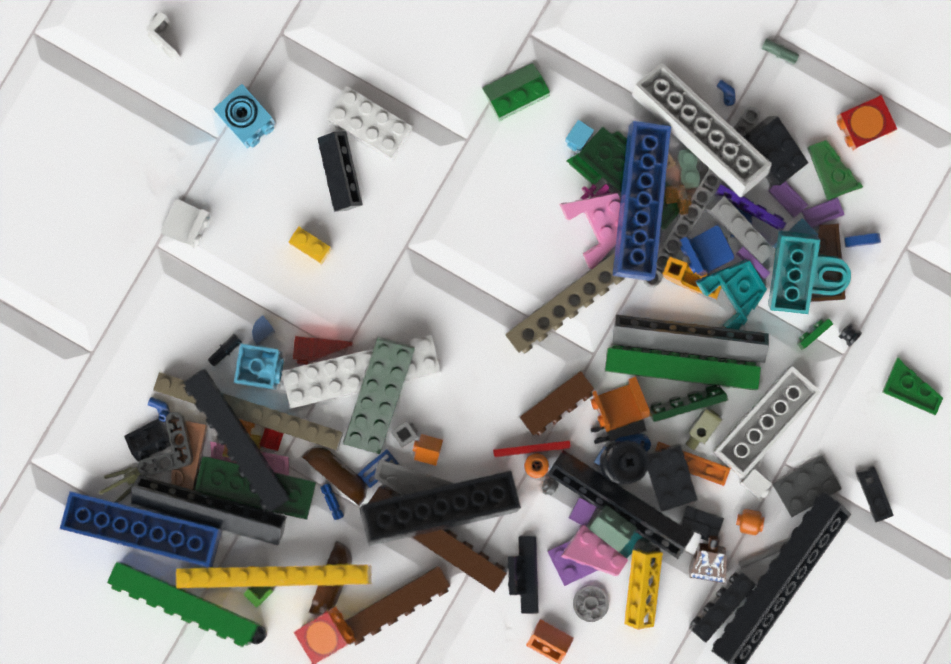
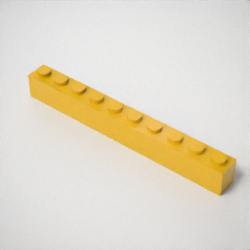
(274, 576)

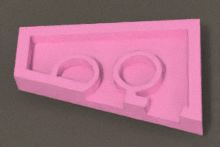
(593, 551)

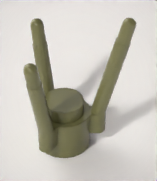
(130, 478)

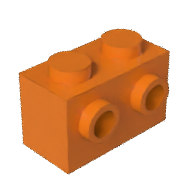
(549, 640)

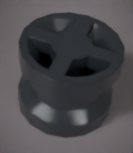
(850, 334)
(260, 635)

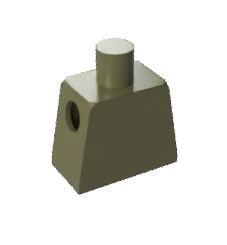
(709, 421)

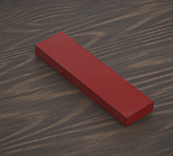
(531, 448)

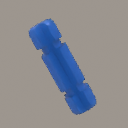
(332, 501)

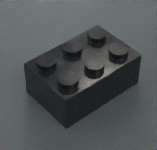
(778, 148)
(670, 478)

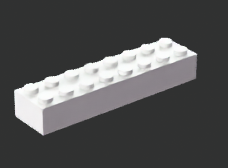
(701, 129)
(345, 374)

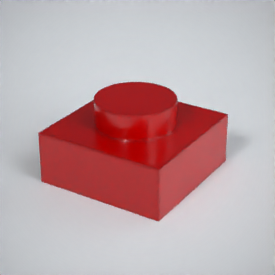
(271, 439)

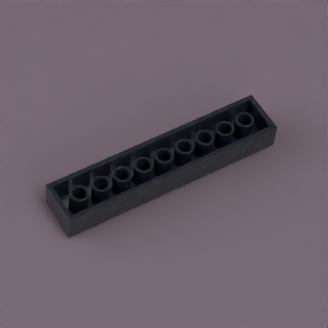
(781, 580)

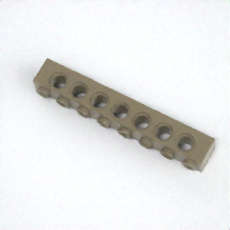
(524, 345)

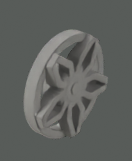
(590, 603)

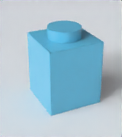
(578, 136)

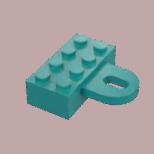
(800, 271)

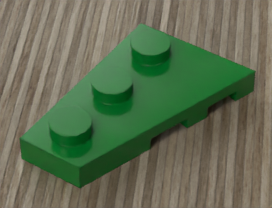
(832, 173)

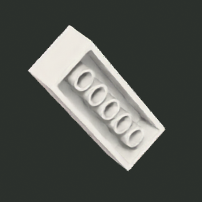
(766, 421)

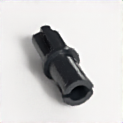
(224, 350)

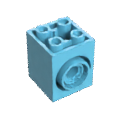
(253, 125)
(259, 367)

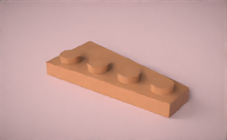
(187, 476)

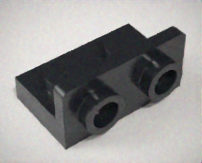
(147, 440)

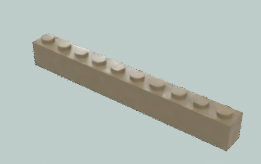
(259, 415)

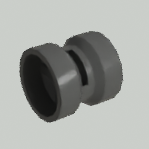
(647, 546)

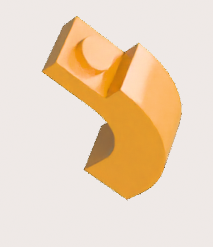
(682, 275)

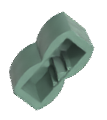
(686, 164)

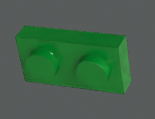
(820, 327)

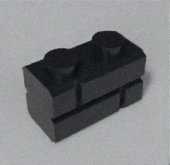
(701, 522)

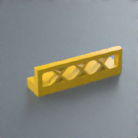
(639, 589)

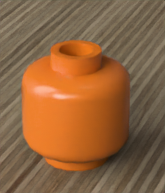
(543, 463)
(750, 522)

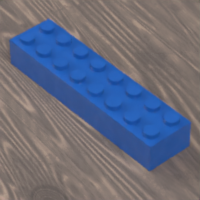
(641, 201)
(141, 529)

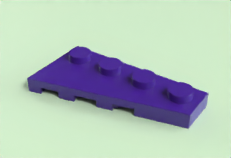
(756, 211)

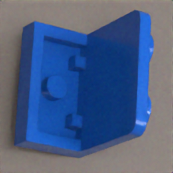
(707, 251)

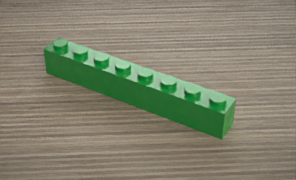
(681, 368)
(183, 603)

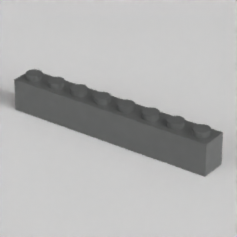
(690, 338)

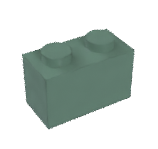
(612, 528)

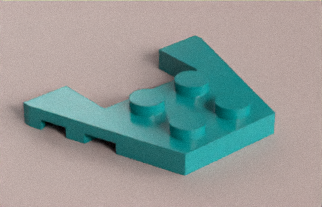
(740, 285)

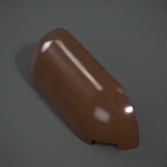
(337, 473)
(328, 595)

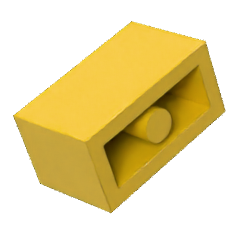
(310, 245)

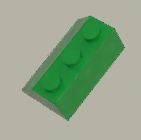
(516, 91)

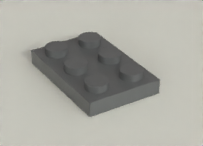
(805, 484)

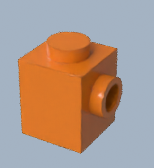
(427, 449)

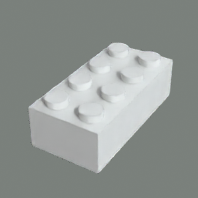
(369, 123)

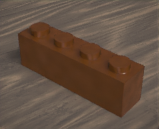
(557, 403)

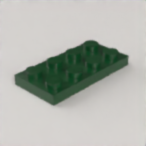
(692, 402)

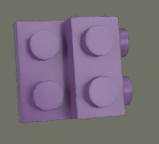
(568, 569)

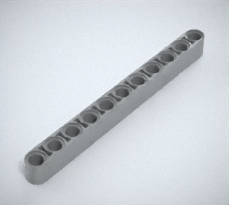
(697, 205)

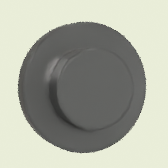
(549, 486)

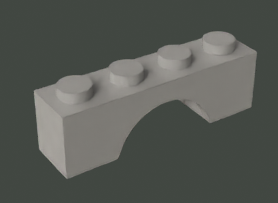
(730, 218)

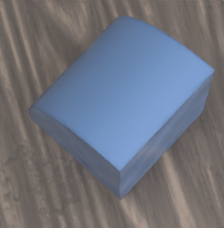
(262, 330)

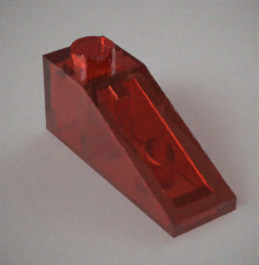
(314, 349)

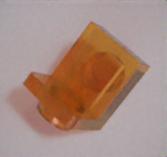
(678, 194)

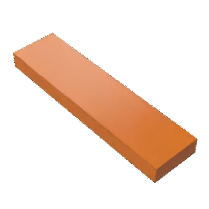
(702, 467)

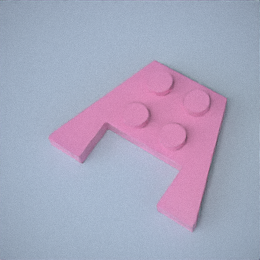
(603, 217)

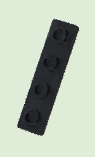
(524, 575)

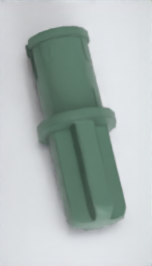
(780, 51)

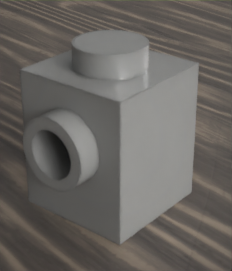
(405, 433)

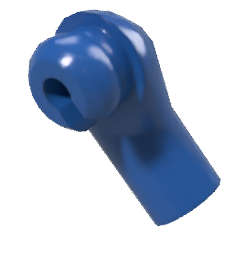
(728, 93)
(161, 406)

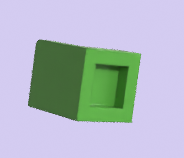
(258, 595)

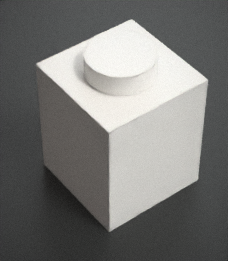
(756, 484)

